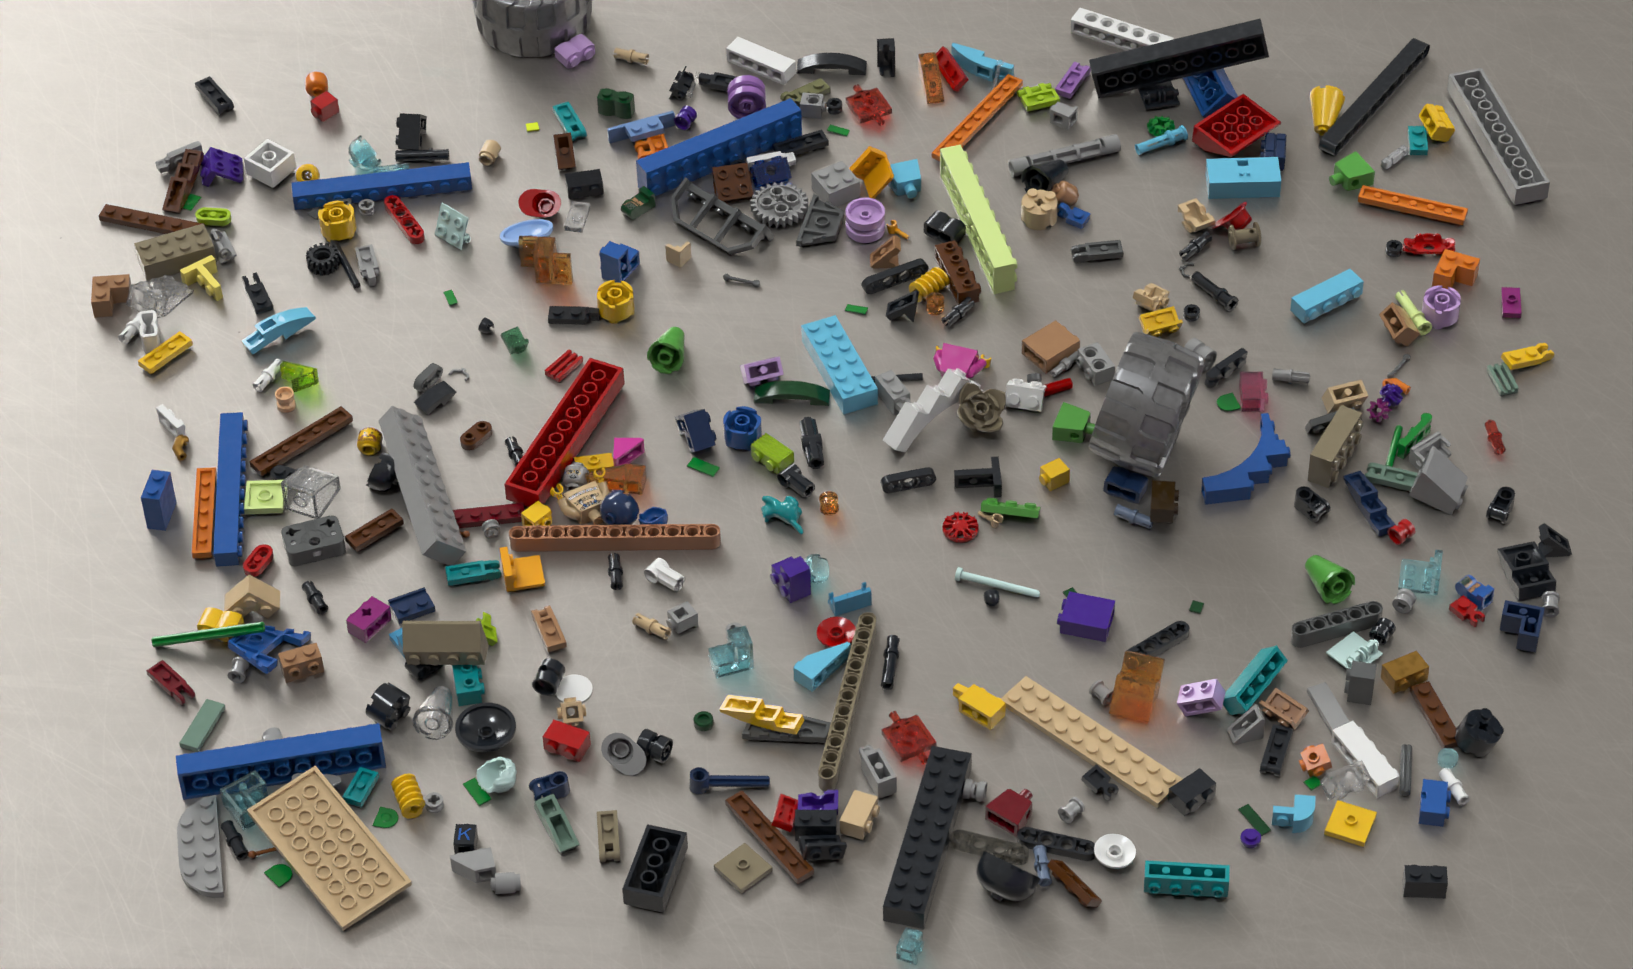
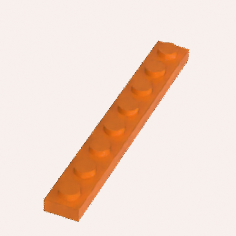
(981, 114)

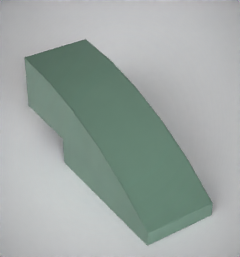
(556, 823)

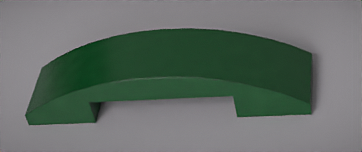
(792, 390)

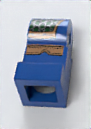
(1475, 591)

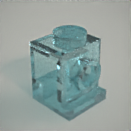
(910, 946)

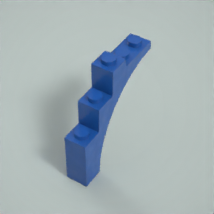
(1256, 469)

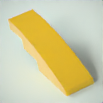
(761, 715)

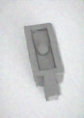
(174, 157)
(367, 263)

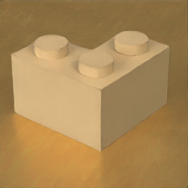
(254, 596)

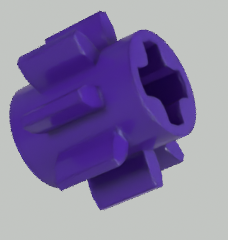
(1391, 394)

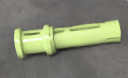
(1416, 316)

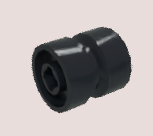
(548, 677)
(655, 746)

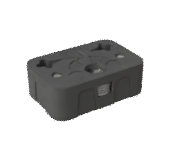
(313, 540)

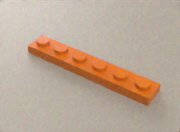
(1412, 205)
(204, 513)

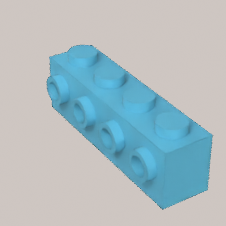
(1327, 296)

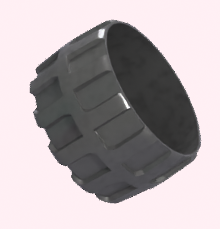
(531, 26)
(1146, 404)

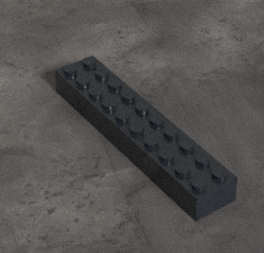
(1179, 58)
(927, 837)

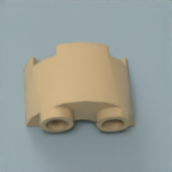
(1195, 216)
(1152, 297)

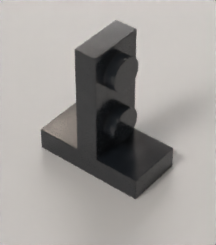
(980, 478)

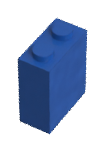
(158, 500)

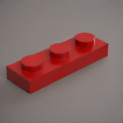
(951, 69)

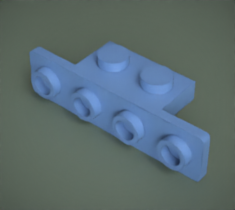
(641, 128)

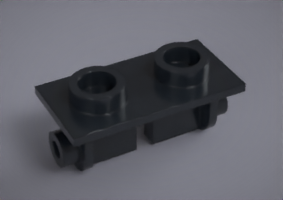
(684, 81)

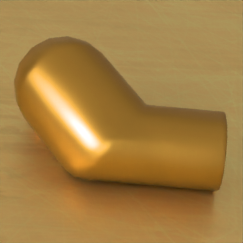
(177, 447)

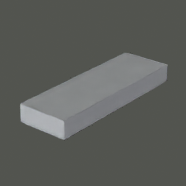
(1327, 706)

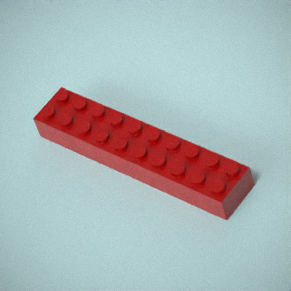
(564, 433)

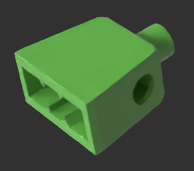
(1352, 173)
(1072, 424)

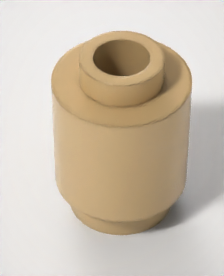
(489, 152)

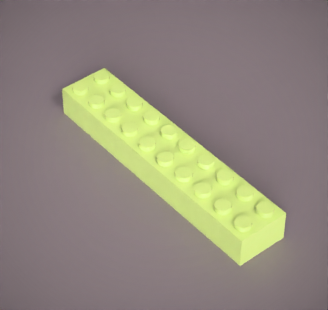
(980, 221)

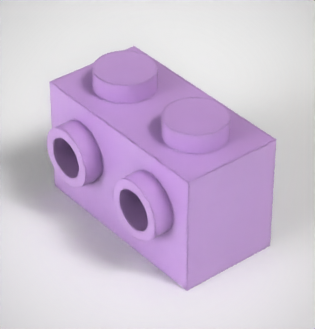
(762, 369)
(1201, 697)

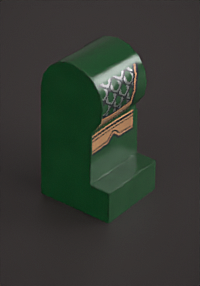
(639, 203)

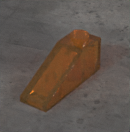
(930, 77)
(624, 477)

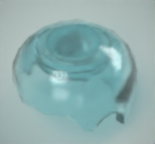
(818, 568)

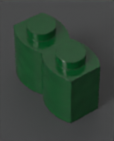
(616, 103)

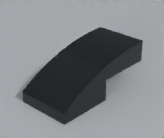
(434, 396)

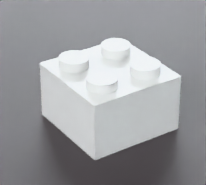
(270, 163)

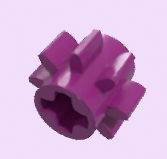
(1383, 406)

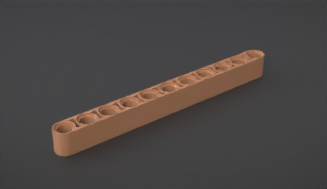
(615, 537)

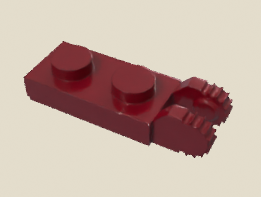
(170, 681)

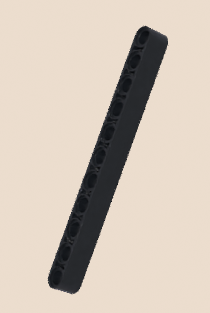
(1374, 97)

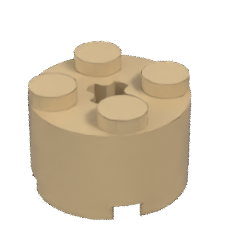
(1039, 209)

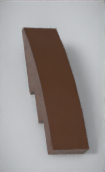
(183, 182)

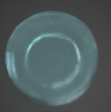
(1447, 758)

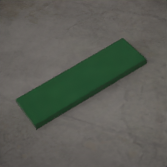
(1254, 819)

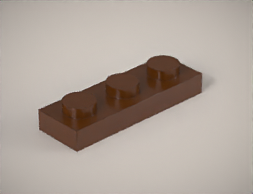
(374, 530)
(1074, 883)

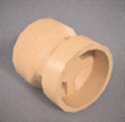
(285, 399)

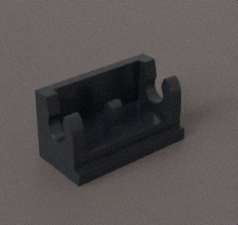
(886, 56)

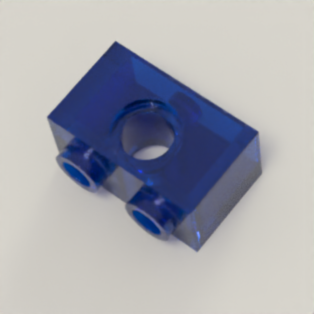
(762, 178)

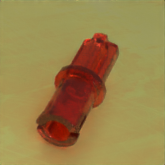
(1494, 437)

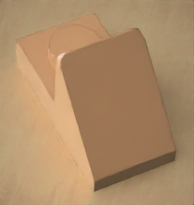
(887, 254)

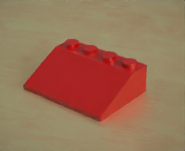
(1233, 127)

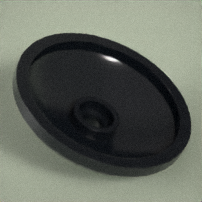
(485, 727)

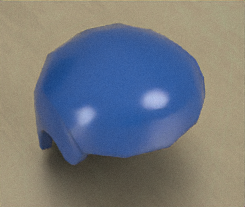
(653, 515)

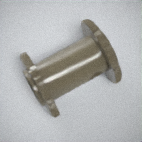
(1244, 236)

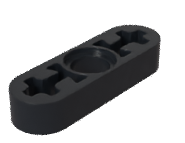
(925, 478)

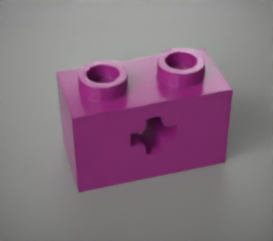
(368, 619)

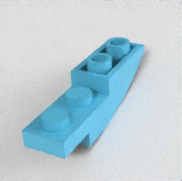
(979, 65)
(282, 323)

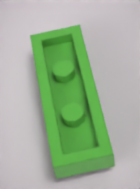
(1010, 508)

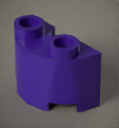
(811, 801)

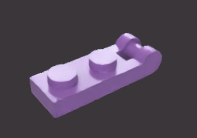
(1072, 80)

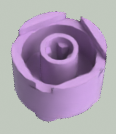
(1441, 306)

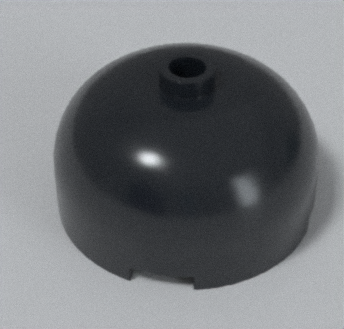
(1005, 879)

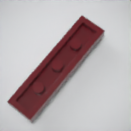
(477, 516)

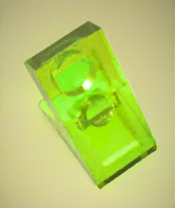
(299, 375)

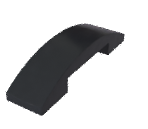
(853, 64)

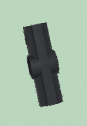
(811, 443)

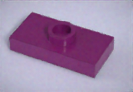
(1511, 302)

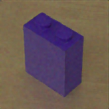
(1086, 616)

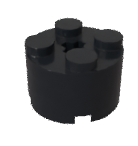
(388, 705)
(1478, 732)

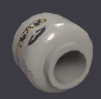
(575, 476)

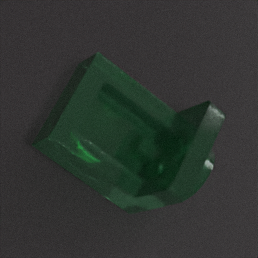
(514, 340)

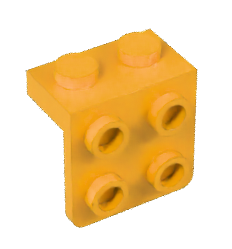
(874, 170)

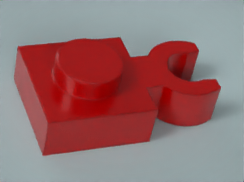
(1466, 609)

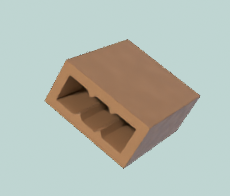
(1050, 346)

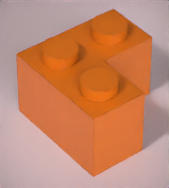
(1455, 268)

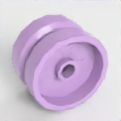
(865, 220)

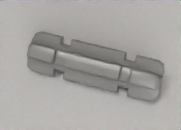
(1394, 157)

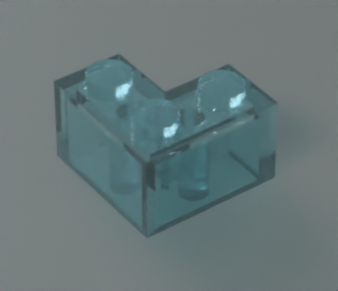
(734, 656)
(242, 795)

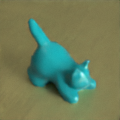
(786, 511)

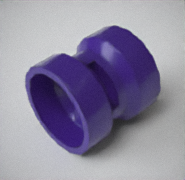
(685, 117)

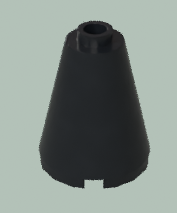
(1044, 175)

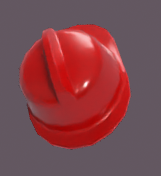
(539, 203)
(1238, 218)

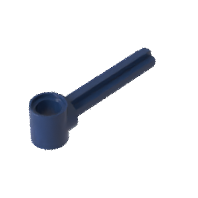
(701, 781)

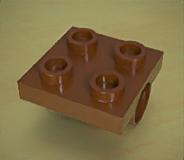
(732, 182)

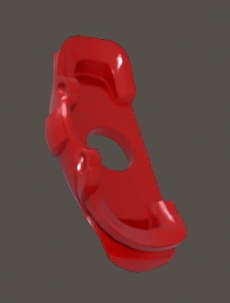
(1420, 241)

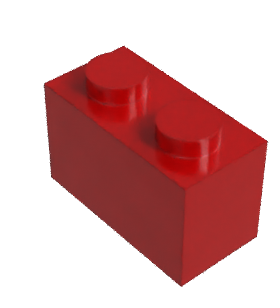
(566, 740)

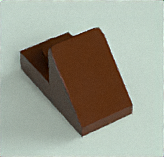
(564, 151)

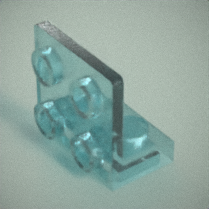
(1421, 575)

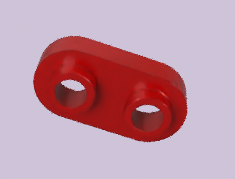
(256, 562)

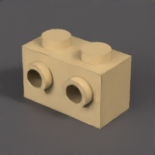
(1348, 395)
(859, 815)

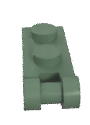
(1390, 476)

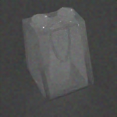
(310, 491)

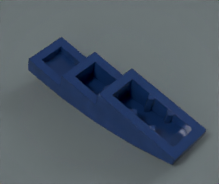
(1368, 502)

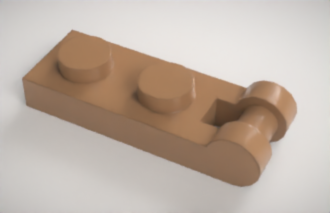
(549, 628)

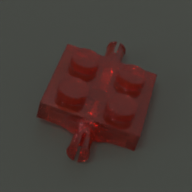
(868, 105)
(908, 737)

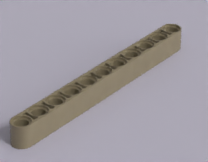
(847, 702)

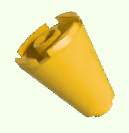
(1325, 107)

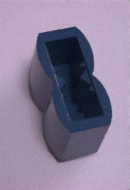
(1125, 484)

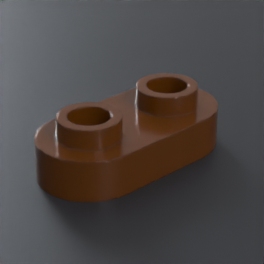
(477, 433)

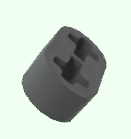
(428, 377)

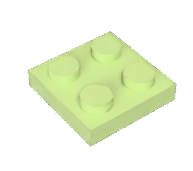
(263, 497)

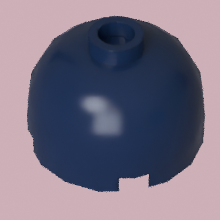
(619, 508)

